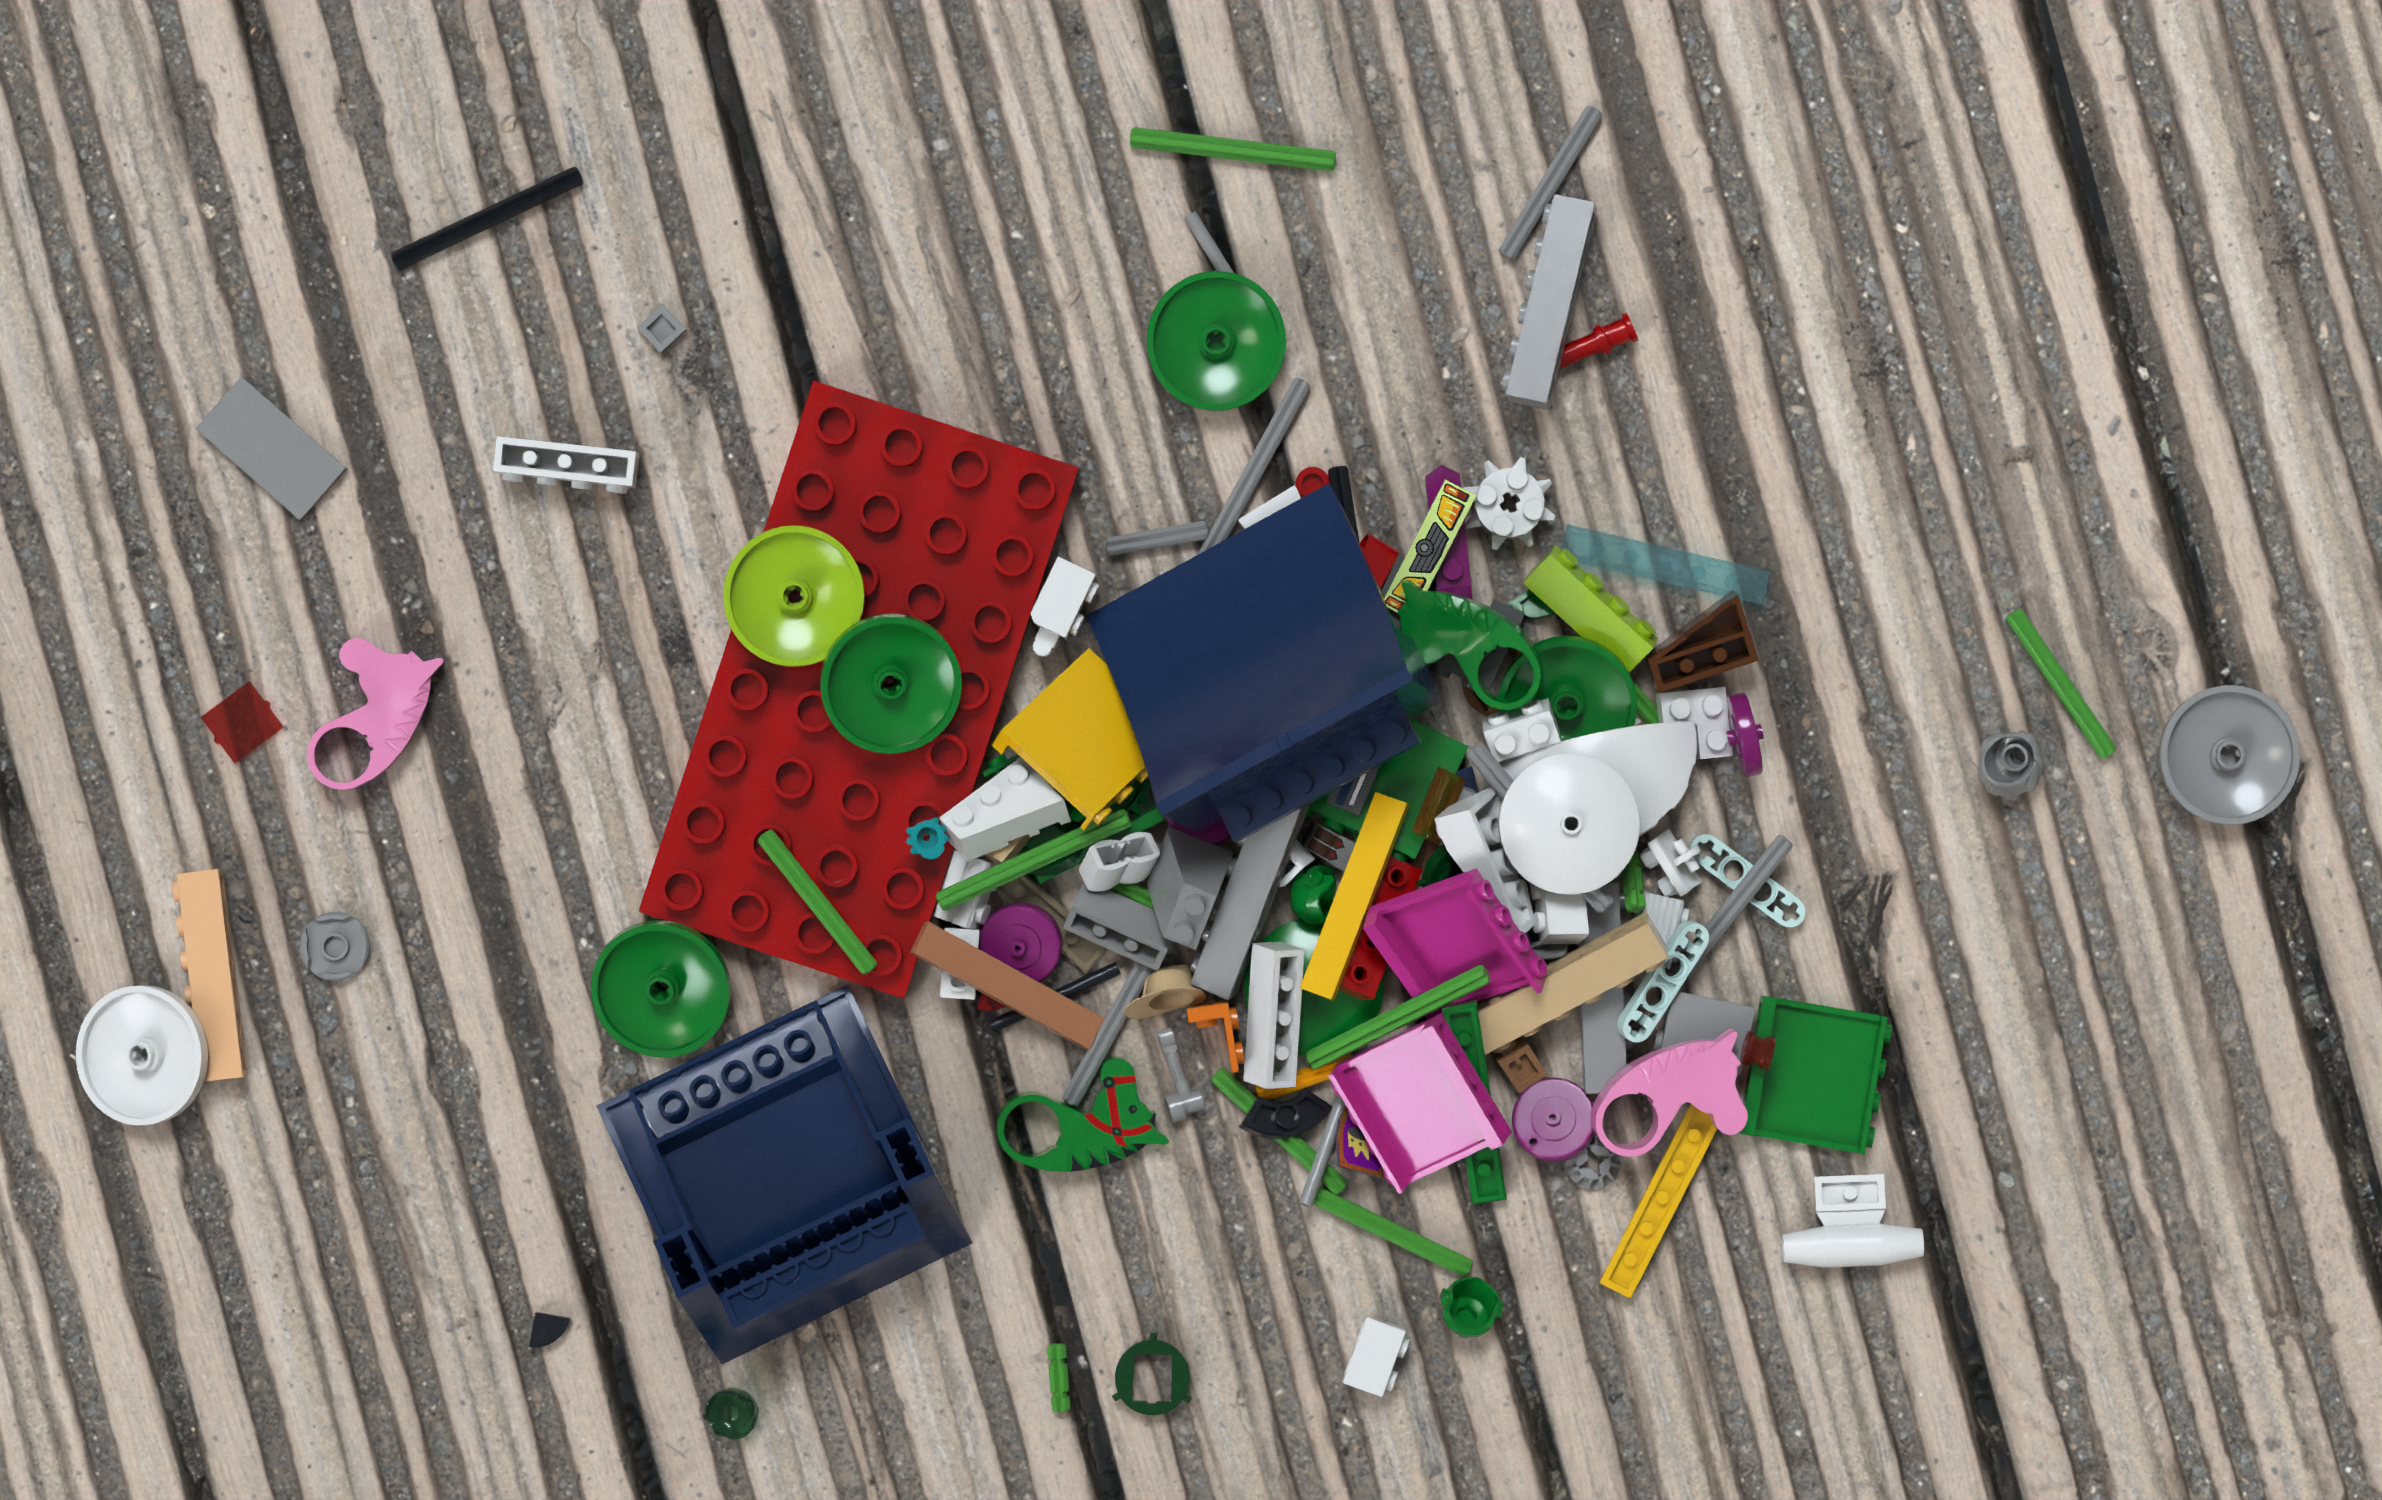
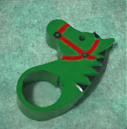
(1092, 1138)

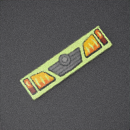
(1431, 542)

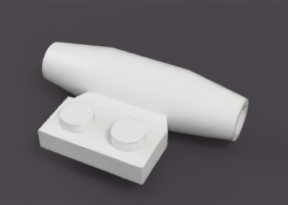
(1851, 1228)

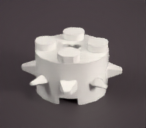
(1528, 509)

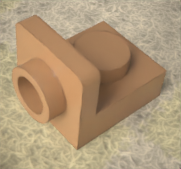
(1520, 1065)

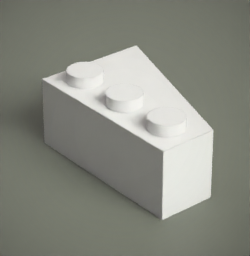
(1003, 809)

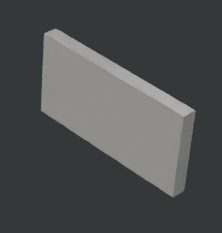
(271, 448)

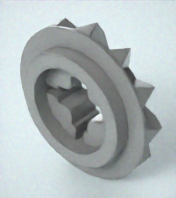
(1586, 1176)

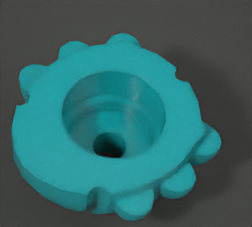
(934, 846)

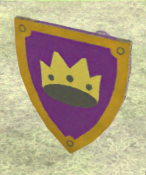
(1352, 1149)

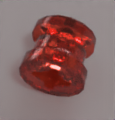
(1757, 1050)

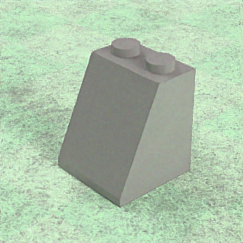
(1186, 885)

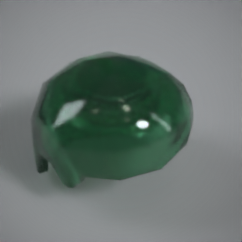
(731, 1413)

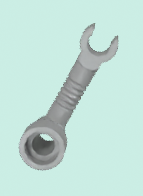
(1185, 1100)

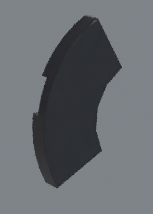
(1285, 1118)

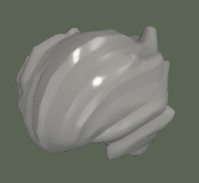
(2010, 763)

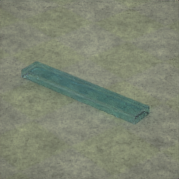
(1666, 564)

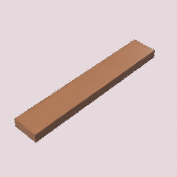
(1006, 985)

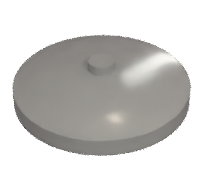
(2229, 755)

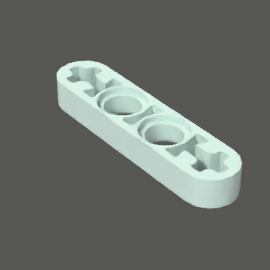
(1787, 899)
(1668, 984)

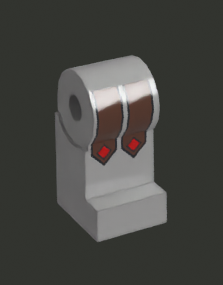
(1329, 846)

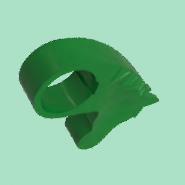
(1469, 631)

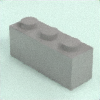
(1118, 926)

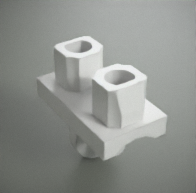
(1676, 862)

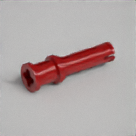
(1600, 340)

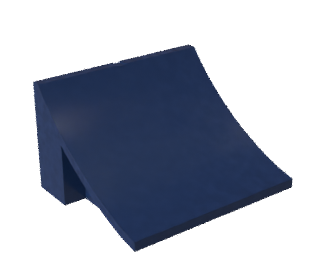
(1264, 671)
(782, 1176)

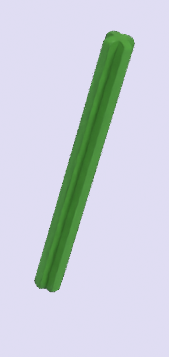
(1232, 149)
(1031, 860)
(1398, 1017)

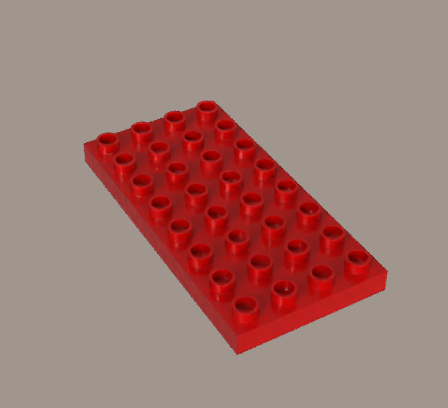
(940, 534)

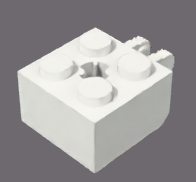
(1060, 604)

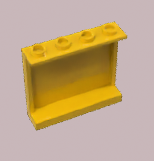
(1079, 739)

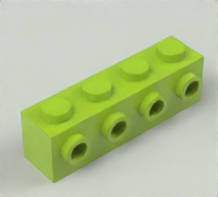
(1590, 608)

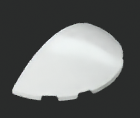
(1649, 757)

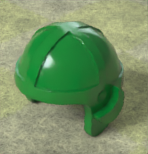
(1313, 894)
(1470, 1307)

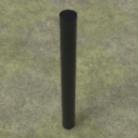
(1068, 990)

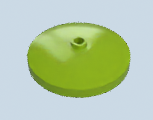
(760, 587)

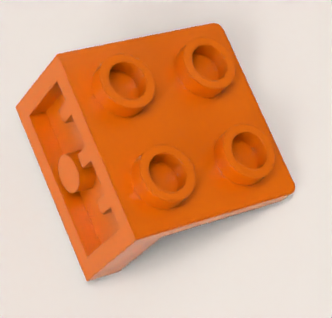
(1207, 1015)

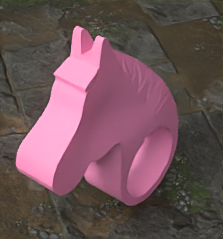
(397, 699)
(1680, 1073)

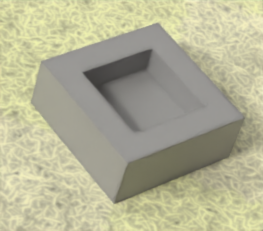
(661, 328)

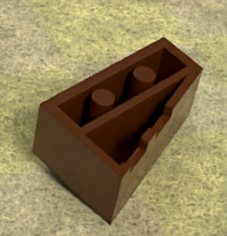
(1703, 647)

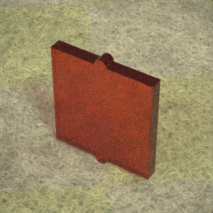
(242, 722)

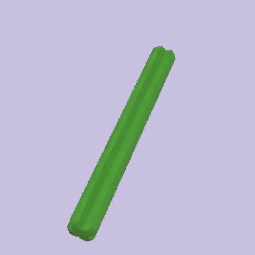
(2060, 683)
(817, 902)
(1295, 1145)
(1393, 1232)

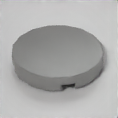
(335, 946)

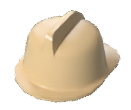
(1164, 992)

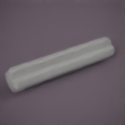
(1157, 538)

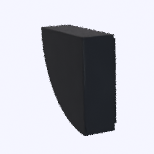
(547, 1328)

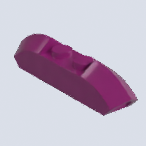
(1454, 571)

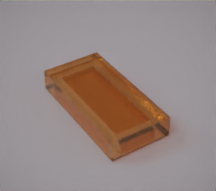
(1442, 793)

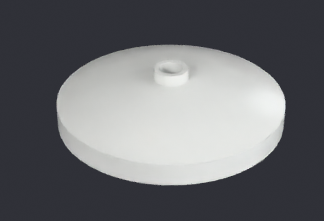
(1535, 830)
(141, 1055)

